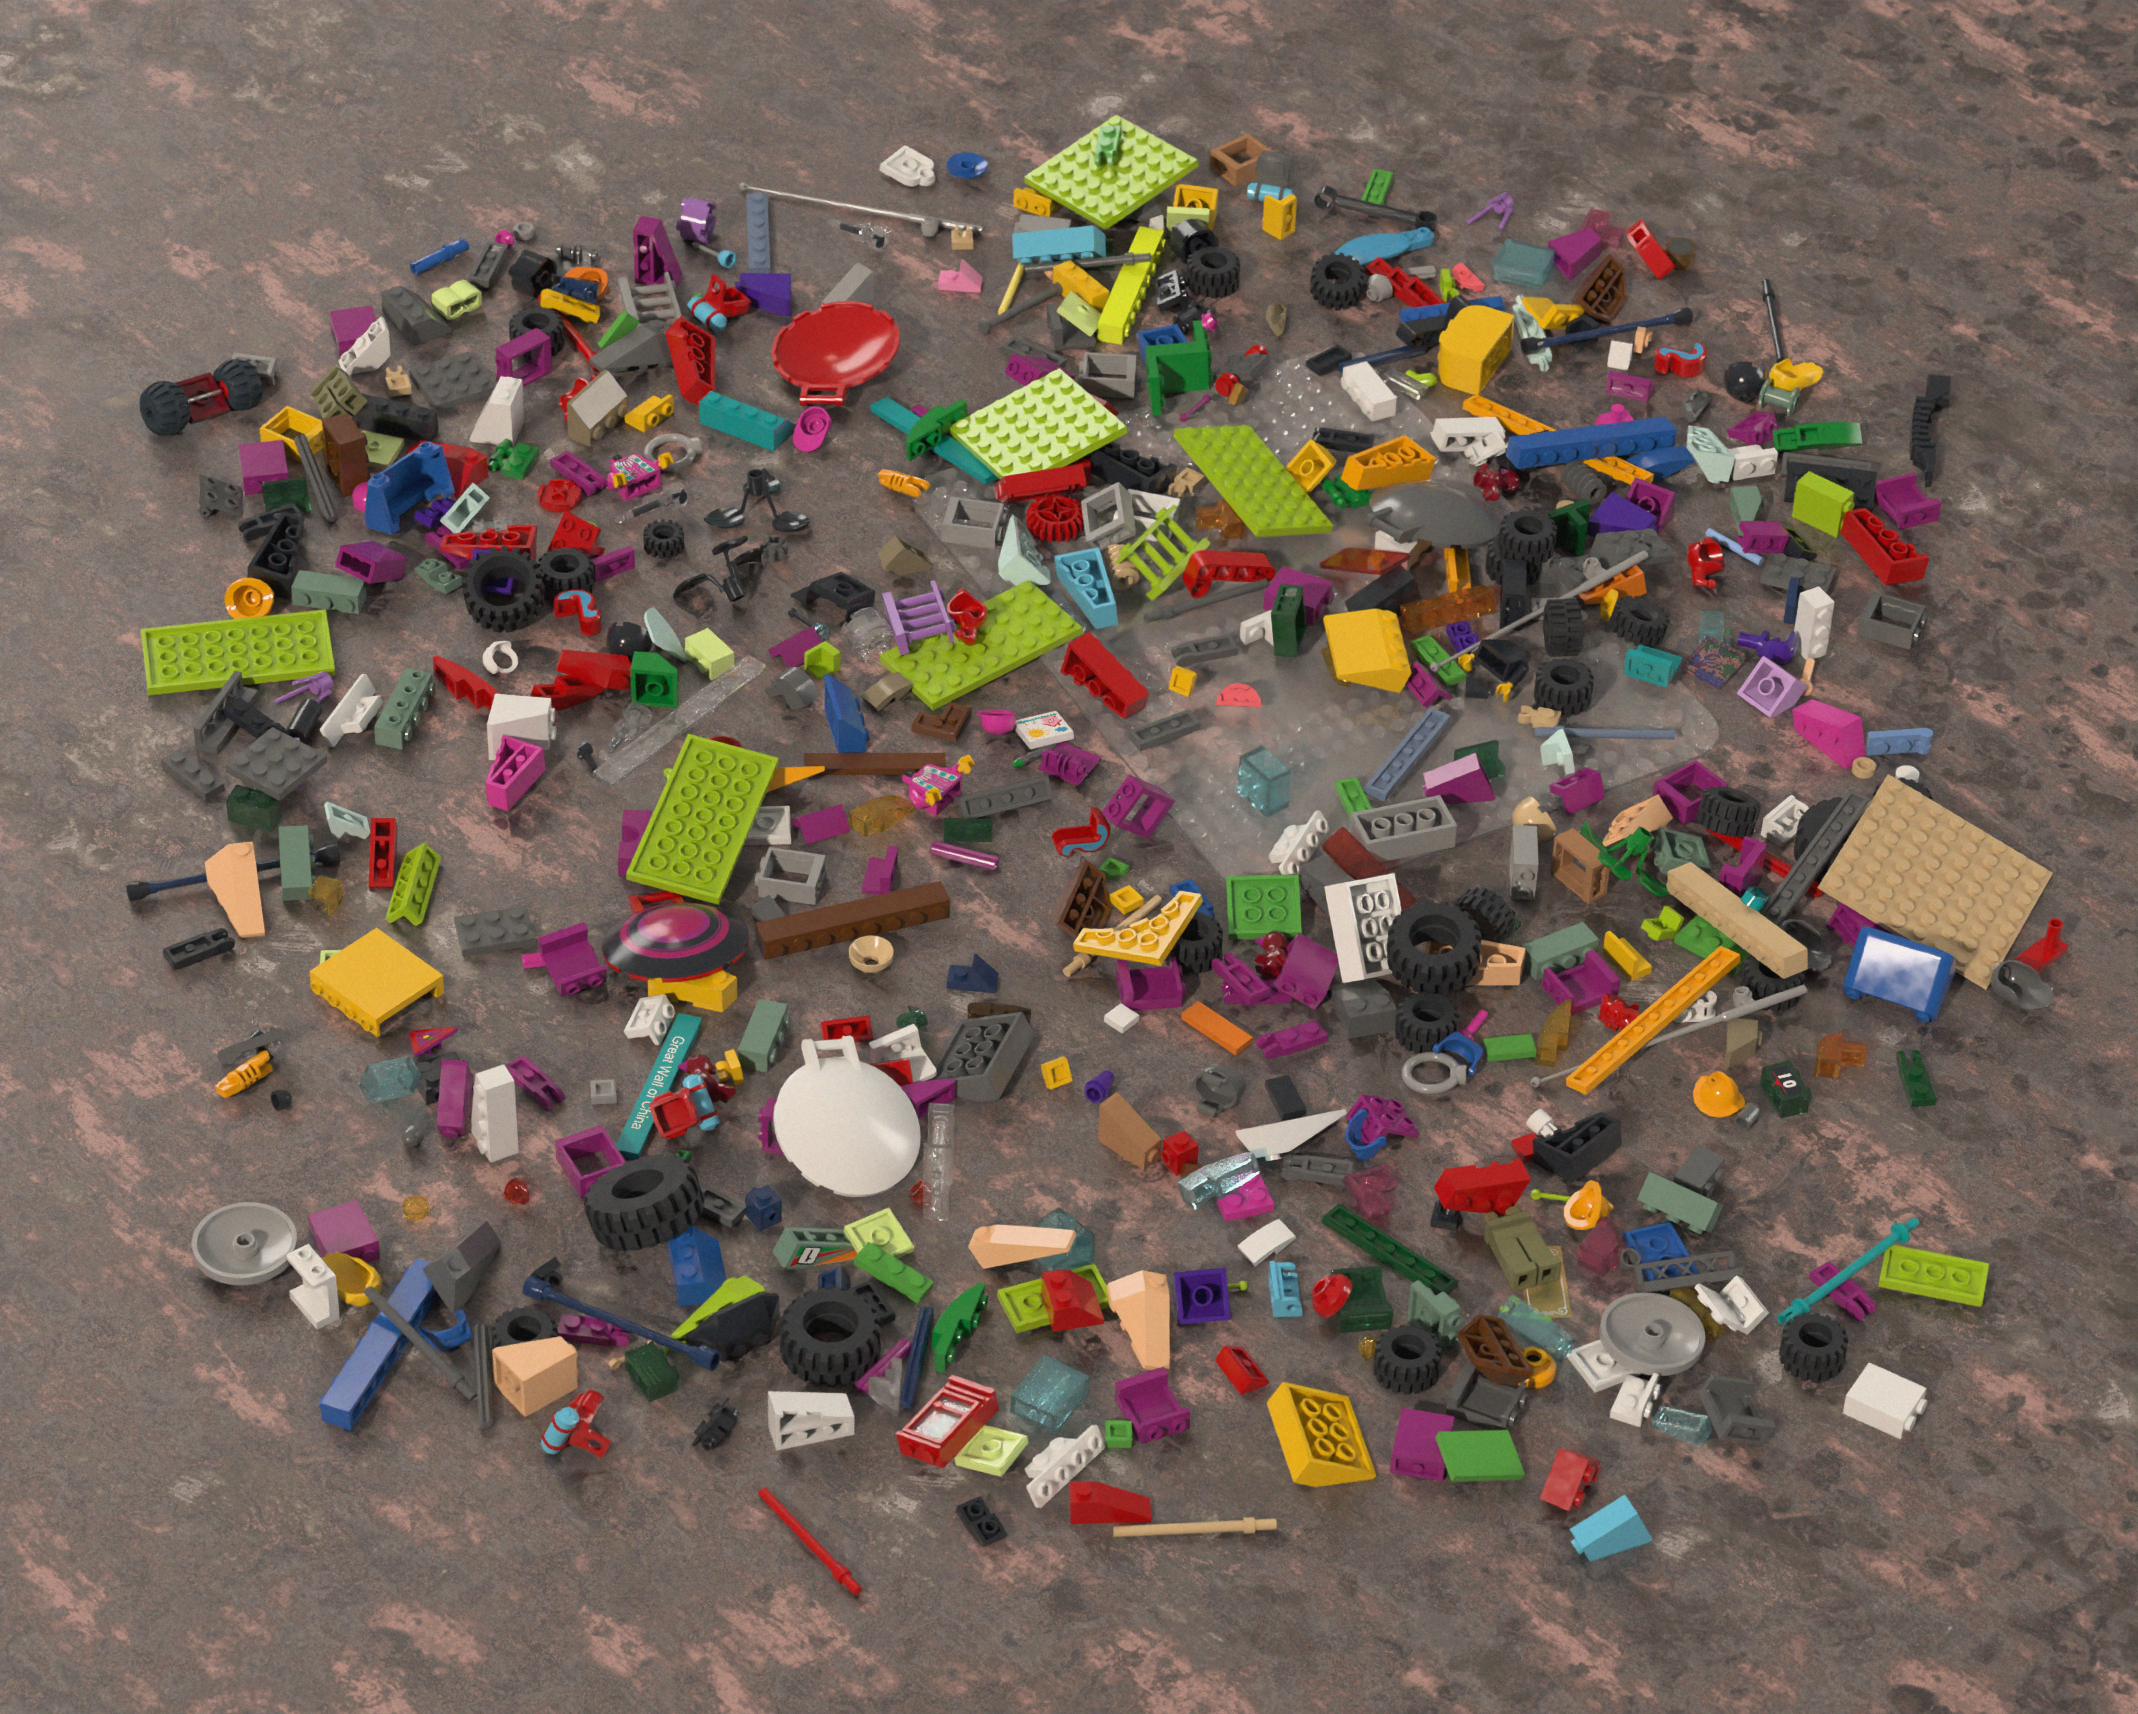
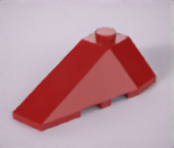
(464, 465)
(516, 536)

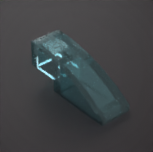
(1218, 1179)

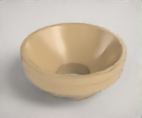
(871, 948)

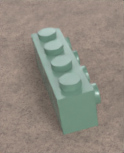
(404, 708)

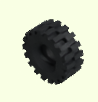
(1639, 621)

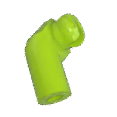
(1427, 378)

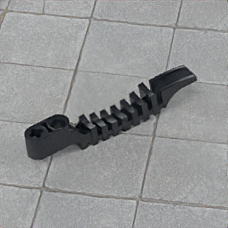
(1921, 449)

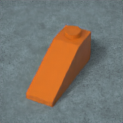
(1627, 583)

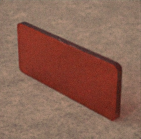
(1364, 561)
(1359, 862)

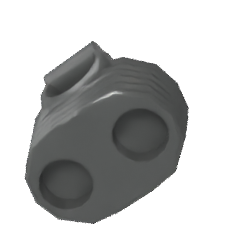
(1218, 1085)

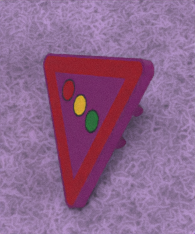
(425, 1039)

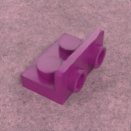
(1754, 429)

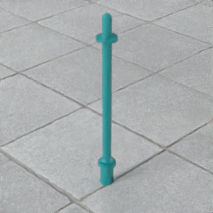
(1899, 1233)

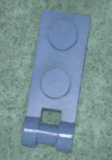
(1899, 741)

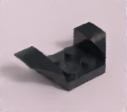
(840, 589)

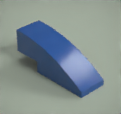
(1663, 461)

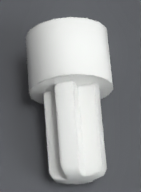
(1541, 1123)

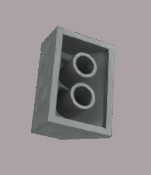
(412, 315)

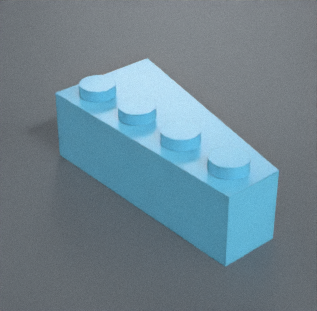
(1058, 245)
(1088, 584)

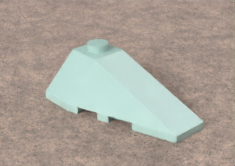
(1709, 454)

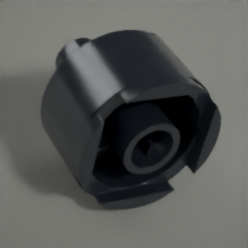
(1191, 236)
(532, 273)

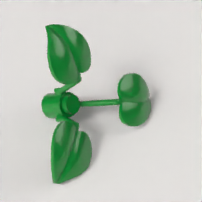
(1637, 844)

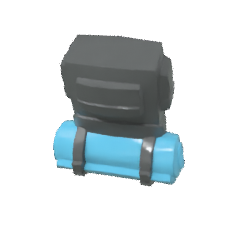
(1273, 176)

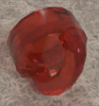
(516, 1192)
(916, 1192)

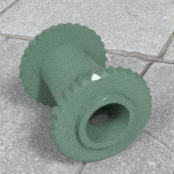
(1779, 397)

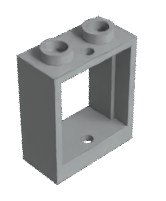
(1108, 364)
(976, 511)
(1122, 527)
(796, 862)
(1523, 862)

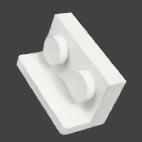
(651, 1017)
(1635, 1399)

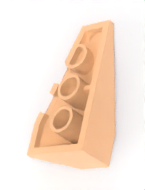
(235, 883)
(1144, 1312)

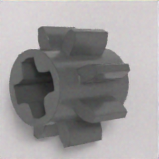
(773, 548)

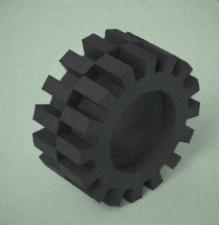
(663, 538)

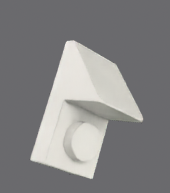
(1257, 628)

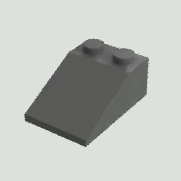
(1363, 1007)

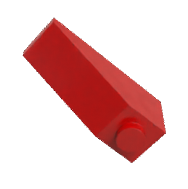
(597, 668)
(382, 852)
(1103, 1503)

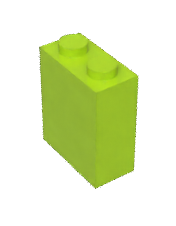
(1821, 503)

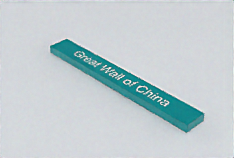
(660, 1080)

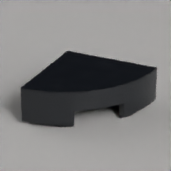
(1475, 688)

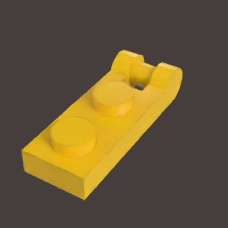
(569, 305)

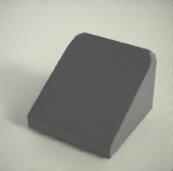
(766, 910)

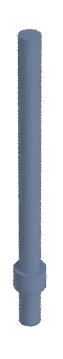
(1606, 733)

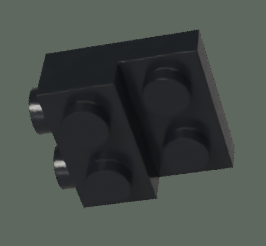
(430, 1077)

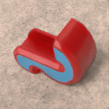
(1681, 362)
(582, 604)
(1083, 838)

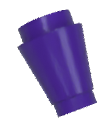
(1098, 1088)

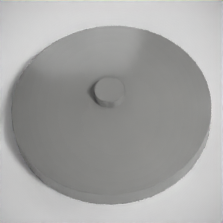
(244, 1243)
(1652, 1334)

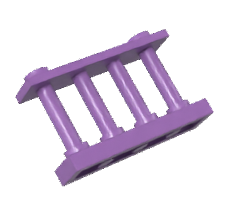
(900, 627)

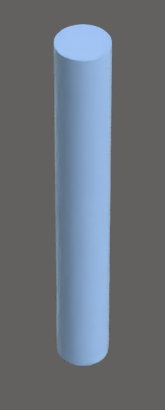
(1721, 539)

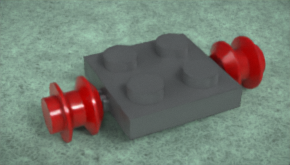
(1240, 369)

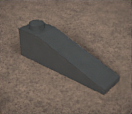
(638, 348)

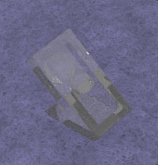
(888, 1389)

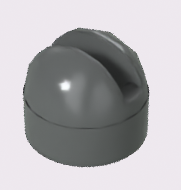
(411, 1137)
(1633, 1259)

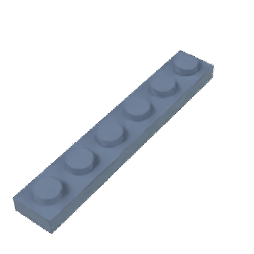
(758, 233)
(1407, 754)

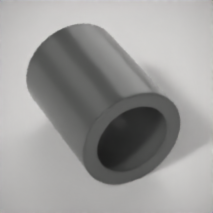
(1747, 1116)

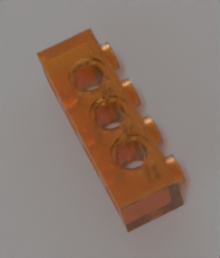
(1448, 608)

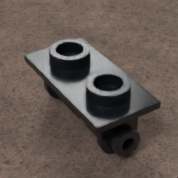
(1193, 313)
(721, 1417)

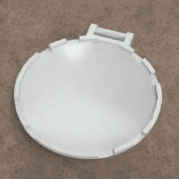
(846, 1122)

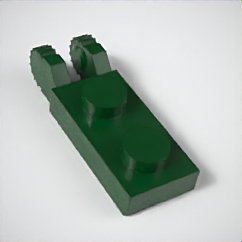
(1915, 1080)

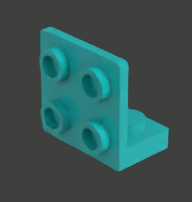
(1651, 665)

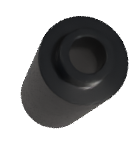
(304, 720)

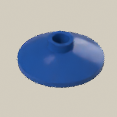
(966, 165)

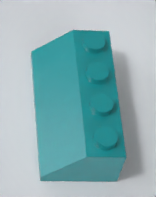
(744, 421)

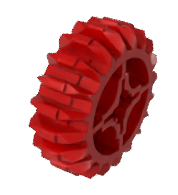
(1055, 518)

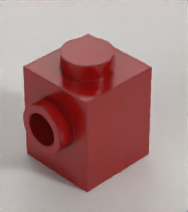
(1178, 1150)

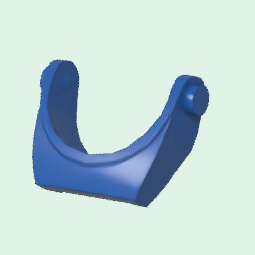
(1462, 1045)
(1353, 1137)
(449, 1338)

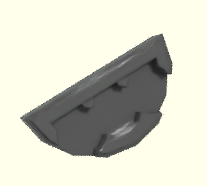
(1694, 403)

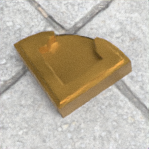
(1237, 394)

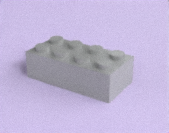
(1405, 828)

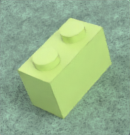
(708, 653)

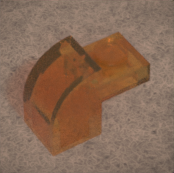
(1221, 517)
(1834, 1051)

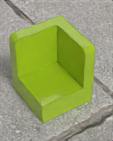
(822, 660)

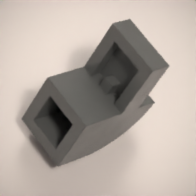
(795, 686)

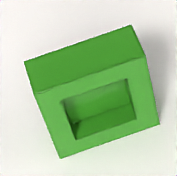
(1118, 1434)

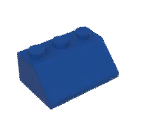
(844, 717)
(695, 1266)

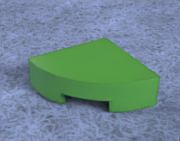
(1114, 869)

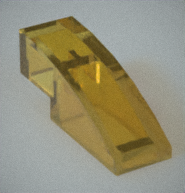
(879, 814)
(1553, 1035)

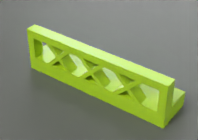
(414, 884)

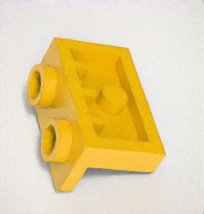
(1035, 202)
(650, 412)

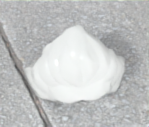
(503, 647)

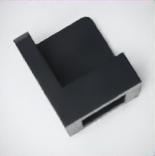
(1582, 324)

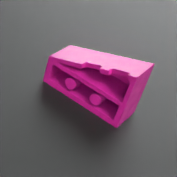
(1831, 731)
(513, 772)

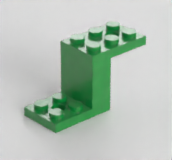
(1178, 367)

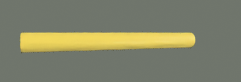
(1012, 288)

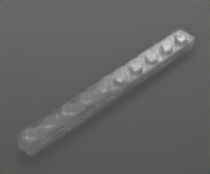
(678, 721)

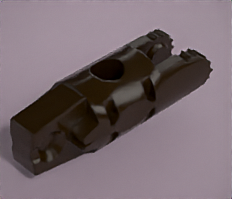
(990, 1009)

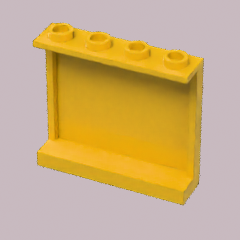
(374, 980)

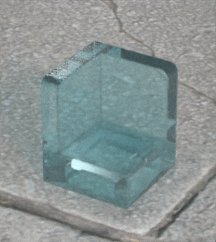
(1711, 624)

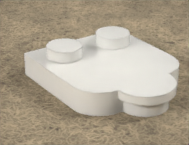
(909, 167)

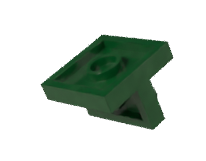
(1571, 526)

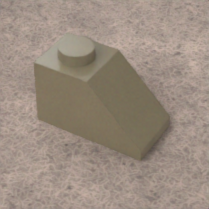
(903, 557)
(1740, 1041)

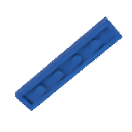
(1441, 309)

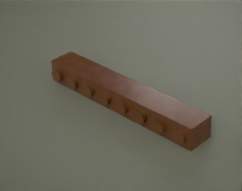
(852, 920)

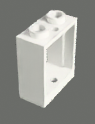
(1152, 504)

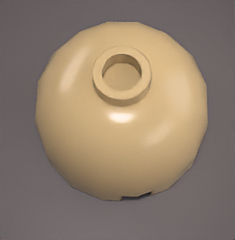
(1528, 814)

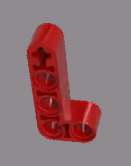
(1211, 566)

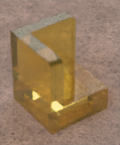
(328, 891)

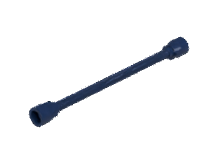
(702, 1356)

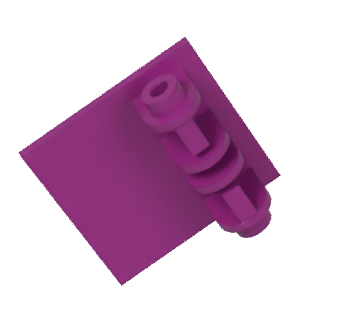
(1068, 762)

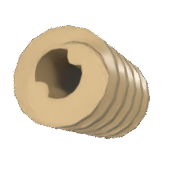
(1122, 574)

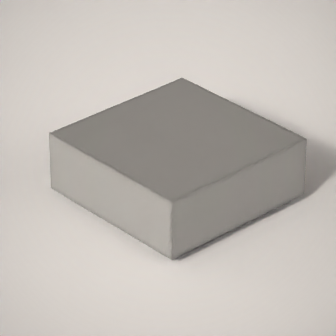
(603, 1091)

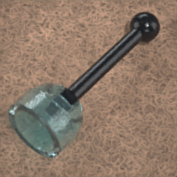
(822, 629)

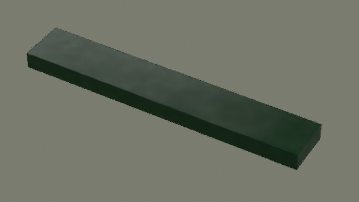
(1388, 1250)

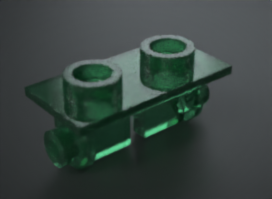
(967, 830)
(914, 1017)

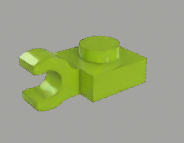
(1447, 285)

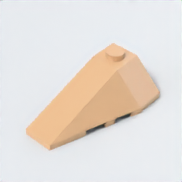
(1647, 814)
(1016, 1243)

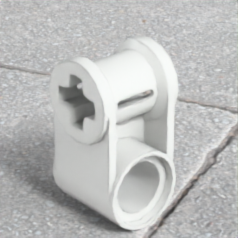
(1696, 1010)

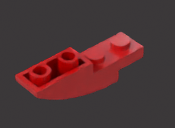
(1650, 249)

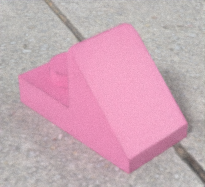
(966, 280)

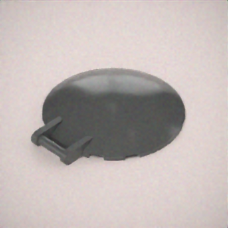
(1432, 514)

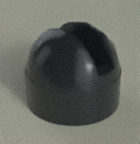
(281, 1099)

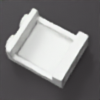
(318, 1294)

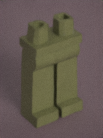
(336, 392)
(1520, 1248)

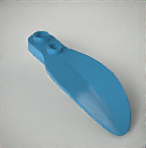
(1386, 245)

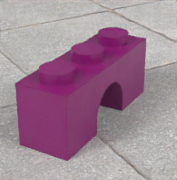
(633, 827)

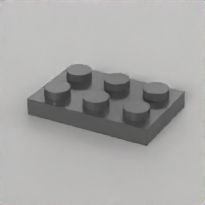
(1811, 575)
(494, 931)

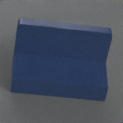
(1792, 601)

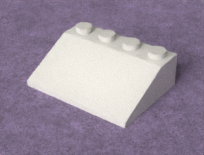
(1360, 924)

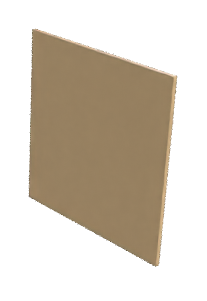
(1936, 879)

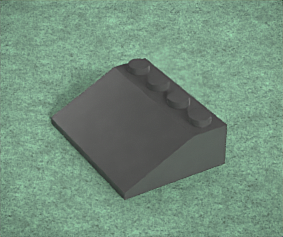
(984, 1055)

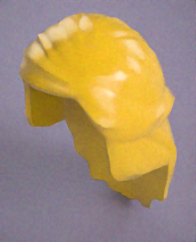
(1788, 377)
(353, 1278)

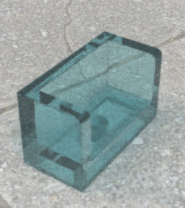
(390, 1079)

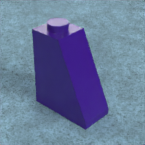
(767, 291)
(1619, 515)

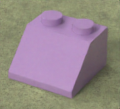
(1771, 688)

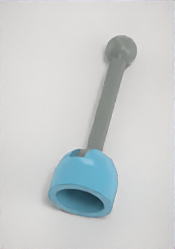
(725, 257)

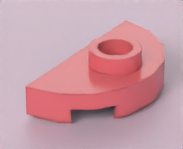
(1466, 279)
(1239, 696)

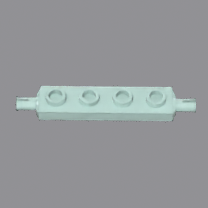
(1527, 328)

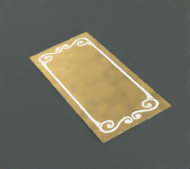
(1552, 1297)

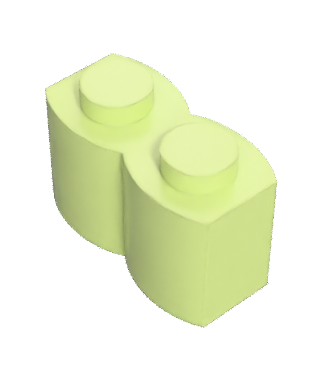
(456, 299)

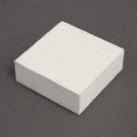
(1121, 1018)

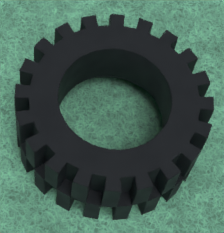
(496, 566)

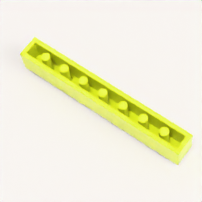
(1130, 287)

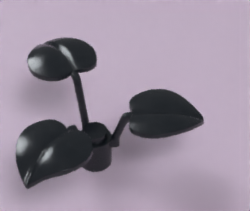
(758, 483)
(732, 584)

